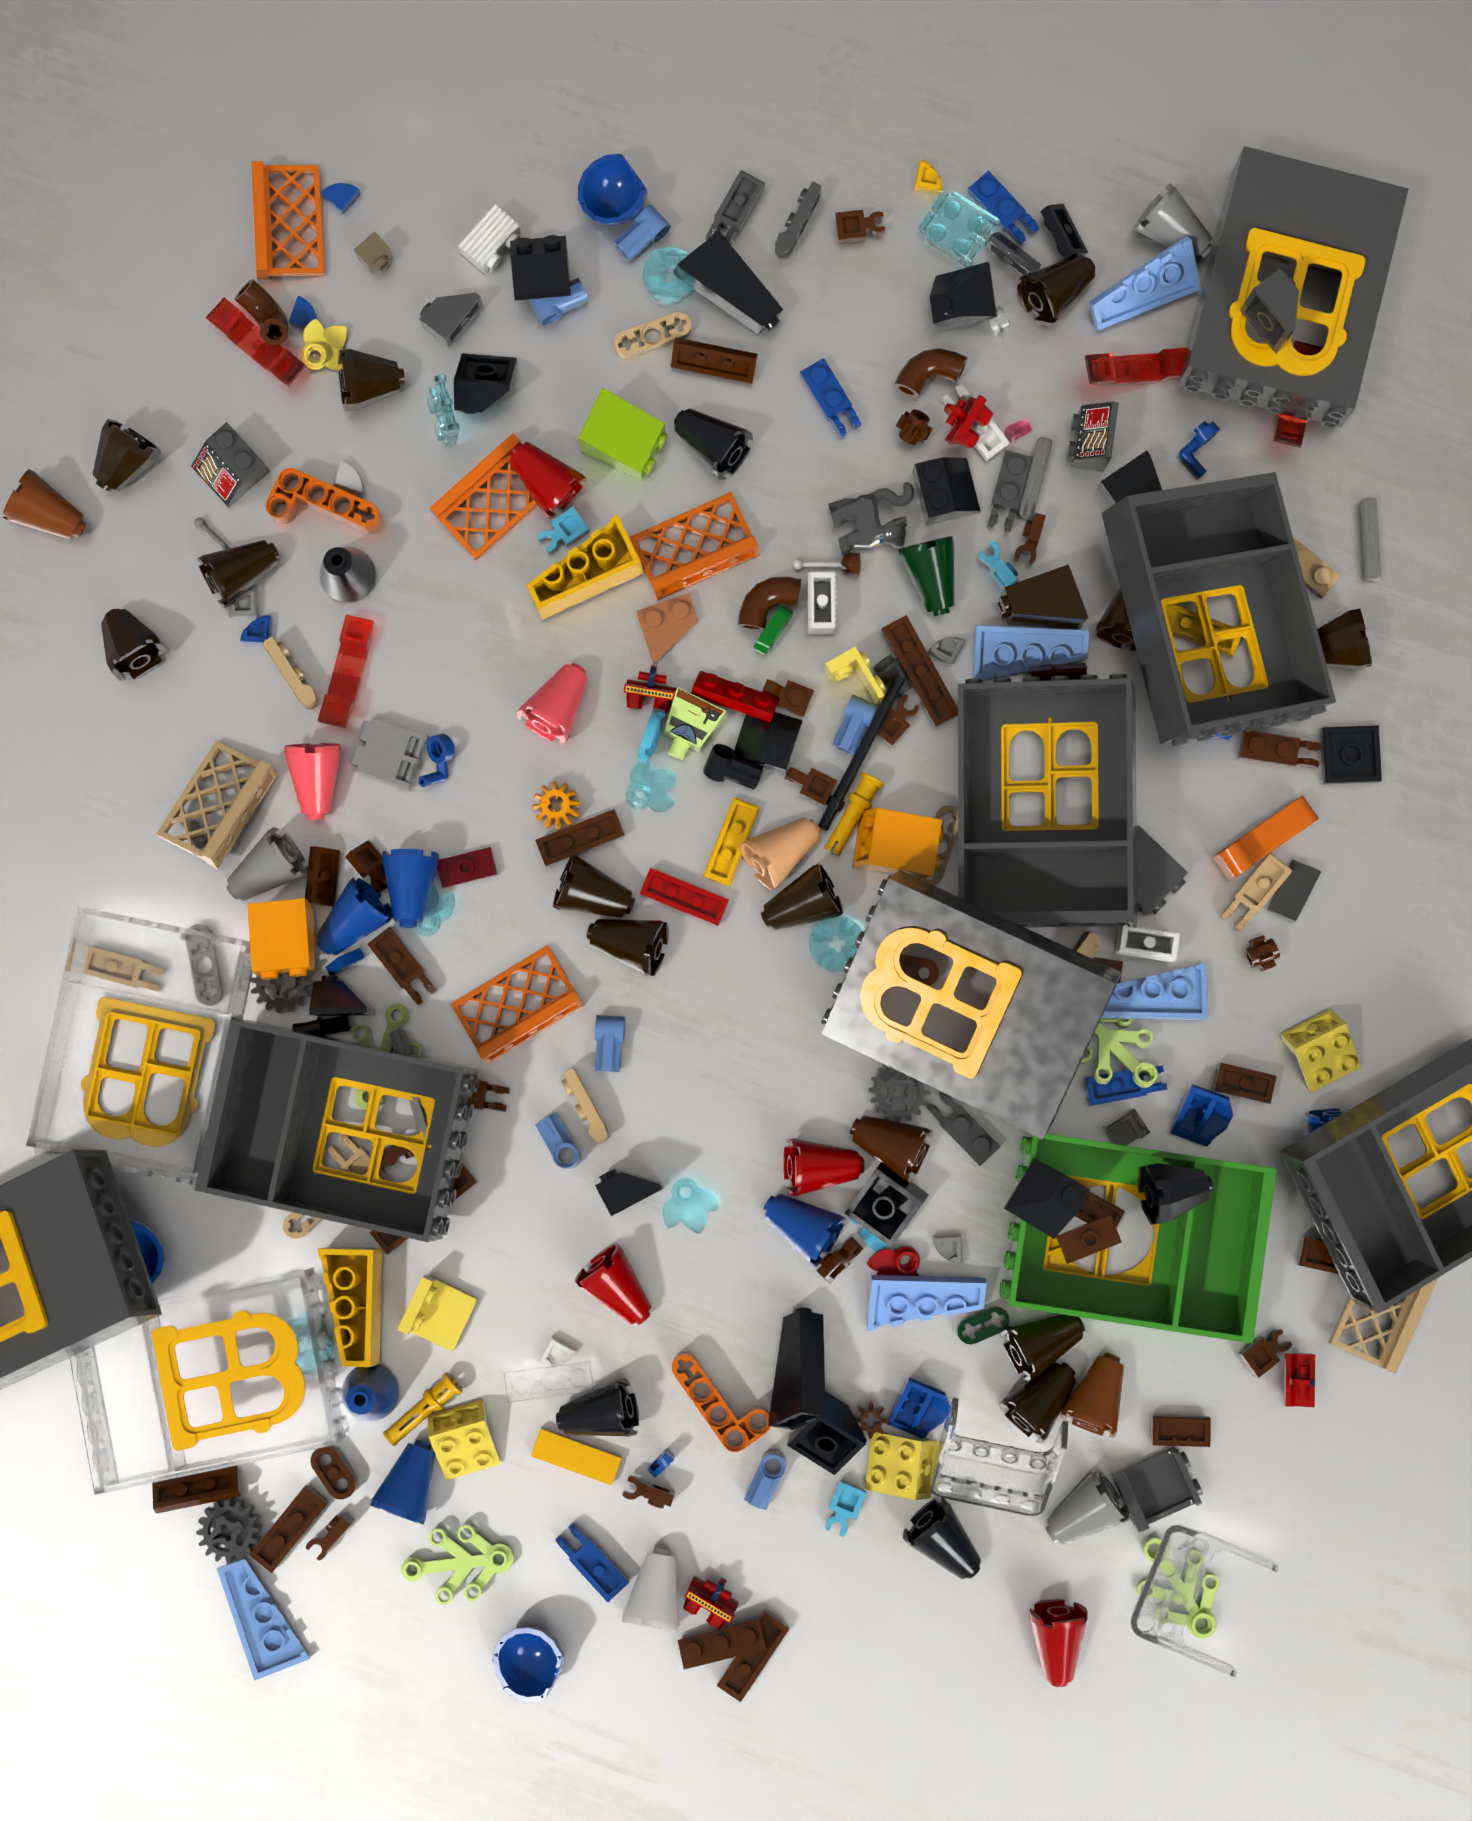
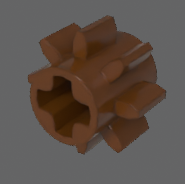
(914, 427)
(1262, 953)
(876, 1424)

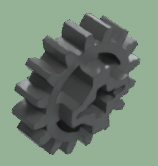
(280, 994)
(908, 1101)
(225, 1519)

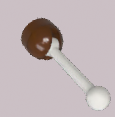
(850, 564)

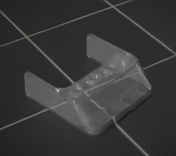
(993, 1472)
(1173, 1588)

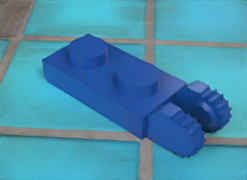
(999, 202)
(829, 395)
(1119, 1088)
(594, 1564)

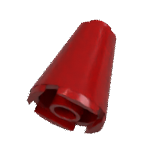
(545, 477)
(818, 1166)
(615, 1285)
(1058, 1638)

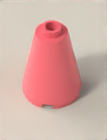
(556, 703)
(313, 775)

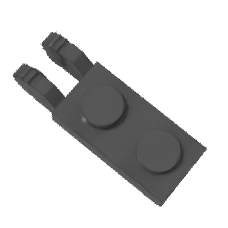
(737, 205)
(797, 222)
(1010, 487)
(965, 1130)

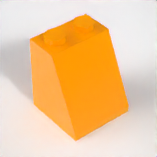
(898, 842)
(282, 937)

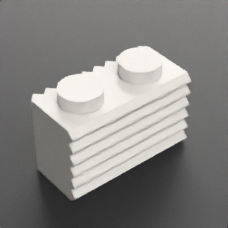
(489, 239)
(821, 602)
(1147, 943)

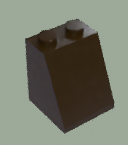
(1044, 601)

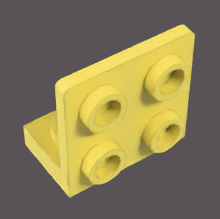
(841, 668)
(1322, 1049)
(437, 1312)
(462, 1440)
(901, 1466)

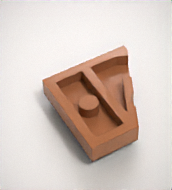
(666, 624)

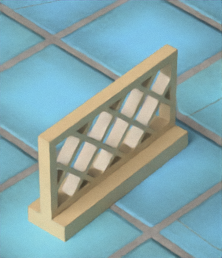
(239, 809)
(1397, 1336)

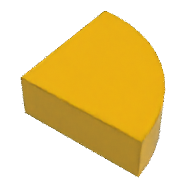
(928, 179)

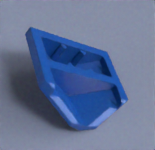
(1201, 1115)
(918, 1408)

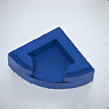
(340, 195)
(302, 313)
(257, 630)
(343, 961)
(661, 1463)

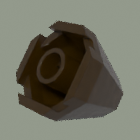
(367, 379)
(121, 456)
(1345, 641)
(130, 645)

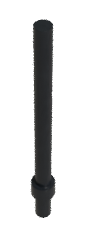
(835, 802)

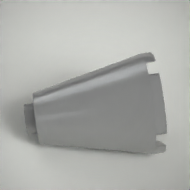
(1171, 219)
(267, 866)
(1087, 1511)

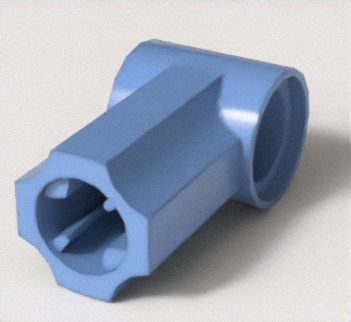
(647, 228)
(551, 309)
(856, 720)
(609, 1035)
(557, 1139)
(765, 1481)

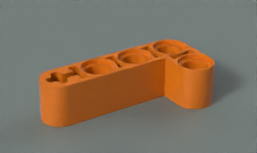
(328, 504)
(1265, 838)
(714, 1399)

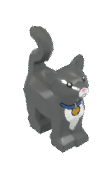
(866, 520)

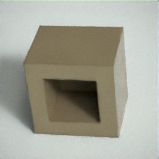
(373, 253)

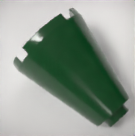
(932, 572)

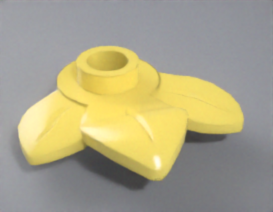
(326, 342)

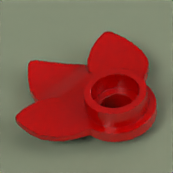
(888, 1261)

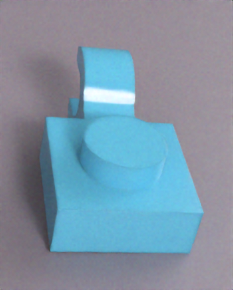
(1003, 573)

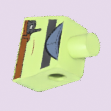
(691, 723)

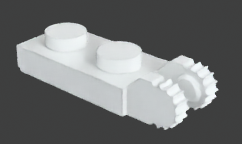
(991, 437)

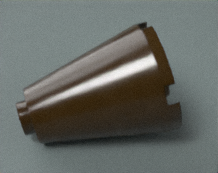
(1055, 288)
(237, 569)
(1115, 625)
(591, 891)
(803, 901)
(631, 942)
(1041, 1342)
(1039, 1402)

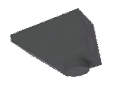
(449, 315)

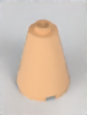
(780, 850)

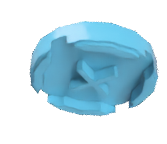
(651, 736)

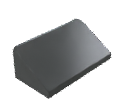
(1011, 254)
(1294, 891)

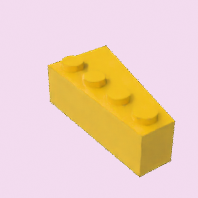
(587, 570)
(355, 1301)

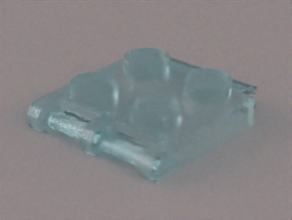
(957, 227)
(442, 407)

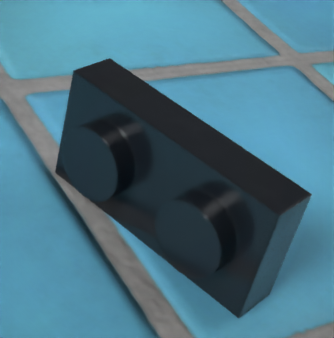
(1063, 230)

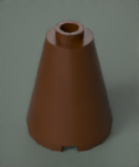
(893, 1144)

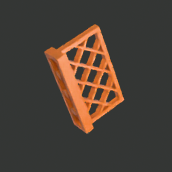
(263, 214)
(471, 483)
(704, 566)
(529, 1025)

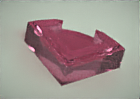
(1017, 430)

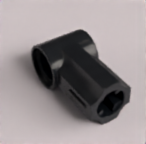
(724, 765)

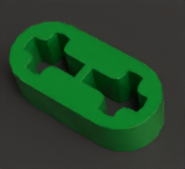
(773, 630)

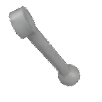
(200, 523)

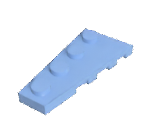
(1155, 283)
(1013, 649)
(1162, 996)
(921, 1297)
(262, 1628)

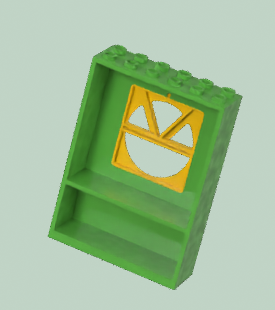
(1200, 1266)

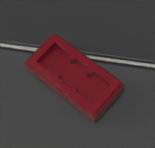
(466, 868)

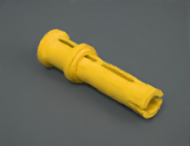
(859, 801)
(430, 1397)

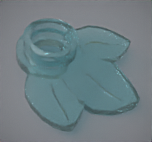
(654, 786)
(438, 910)
(690, 1209)

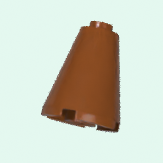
(43, 508)
(1097, 1397)

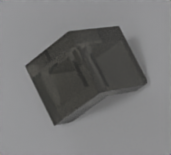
(1126, 1128)

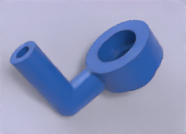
(1203, 435)
(440, 750)

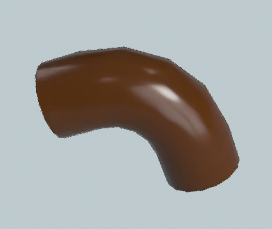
(265, 311)
(927, 365)
(765, 596)

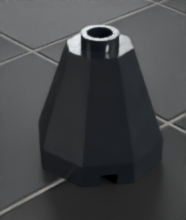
(1171, 1191)

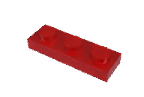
(735, 696)
(684, 897)

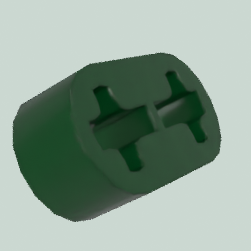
(986, 1331)

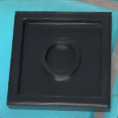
(1351, 754)

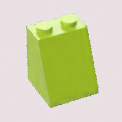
(622, 435)

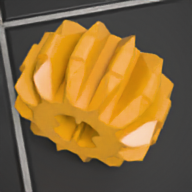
(546, 804)

